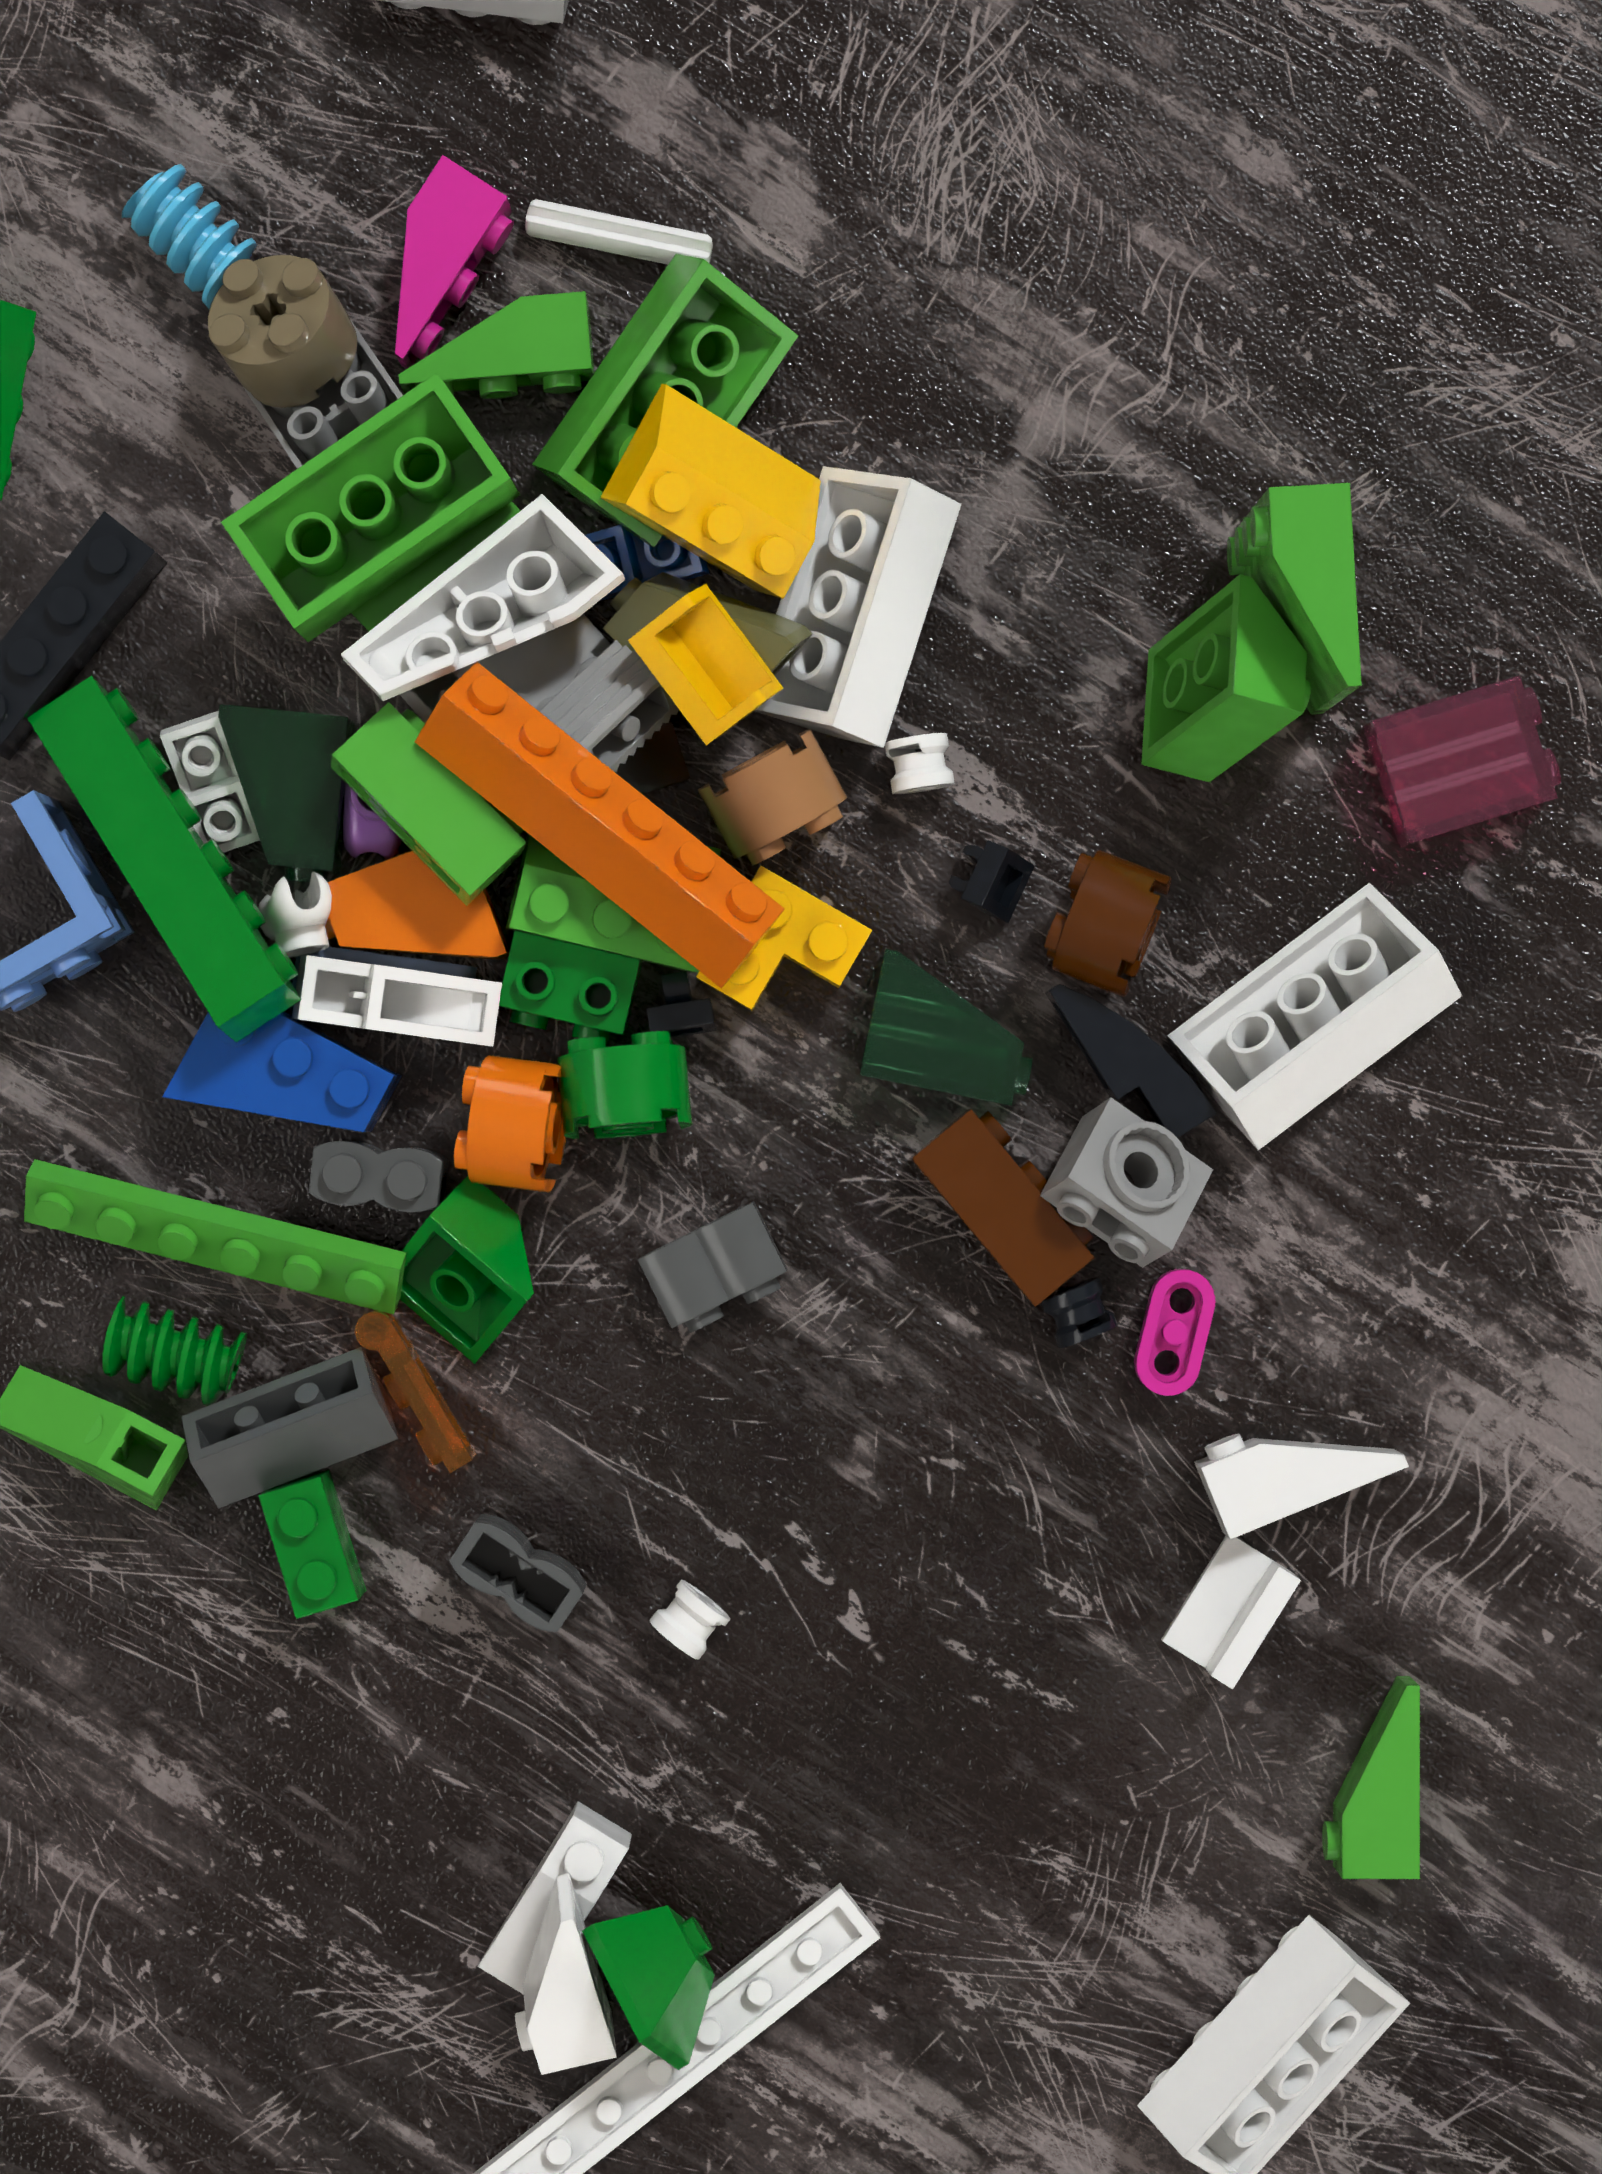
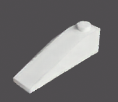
(501, 593)

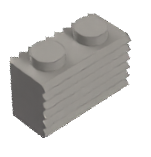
(611, 705)

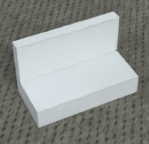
(1231, 1610)

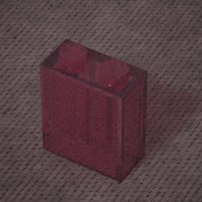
(1462, 760)

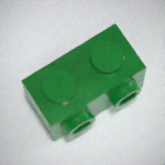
(569, 985)

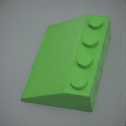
(1303, 561)

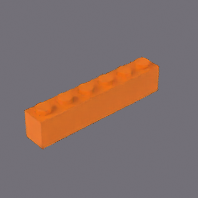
(598, 824)

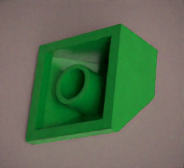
(468, 1269)
(657, 1976)

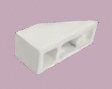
(1272, 1479)
(585, 1849)
(564, 1995)

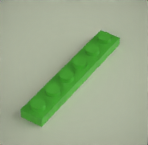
(214, 1236)

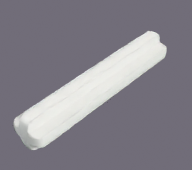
(614, 233)

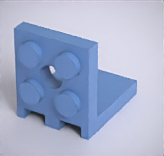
(76, 944)

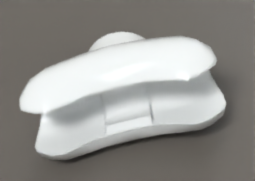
(299, 923)

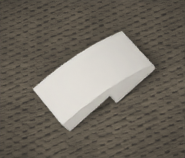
(210, 781)

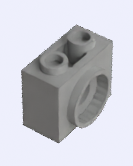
(1094, 1193)

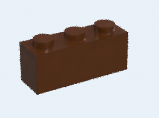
(1004, 1205)

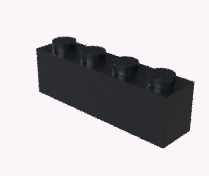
(70, 623)

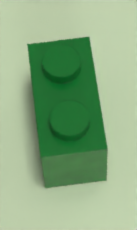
(312, 1544)

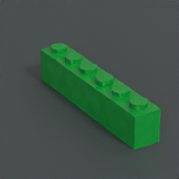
(165, 859)

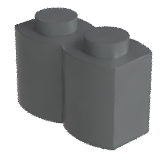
(395, 1178)
(713, 1266)
(533, 1582)

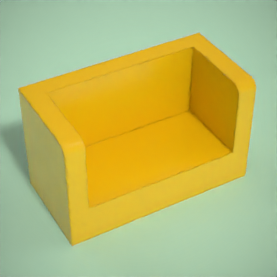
(705, 663)

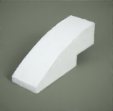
(397, 1000)

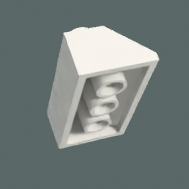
(863, 602)
(1315, 1015)
(1272, 2053)

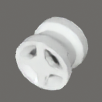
(922, 769)
(689, 1619)

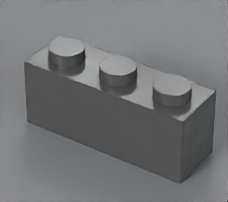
(289, 1427)

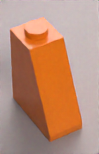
(410, 910)

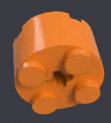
(511, 1123)

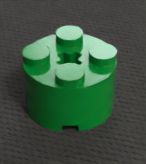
(624, 1086)

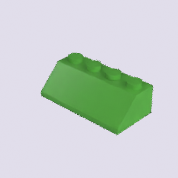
(687, 333)
(371, 508)

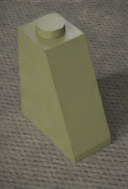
(640, 603)

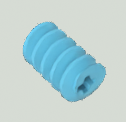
(185, 231)

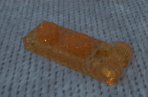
(414, 1387)

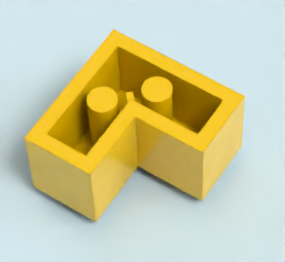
(805, 933)

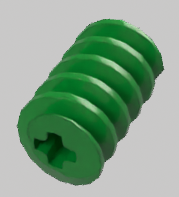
(171, 1353)

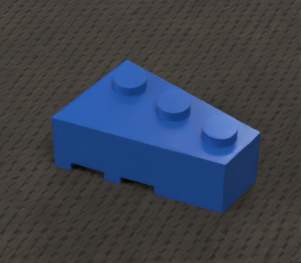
(284, 1074)

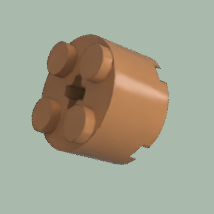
(774, 797)

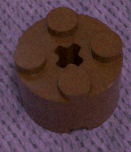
(1107, 922)

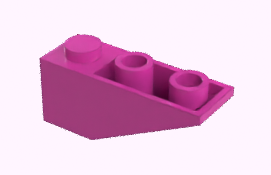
(445, 239)

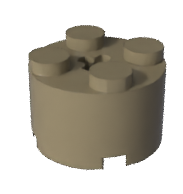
(281, 329)

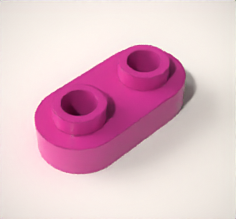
(1174, 1331)

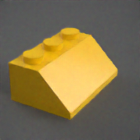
(717, 493)

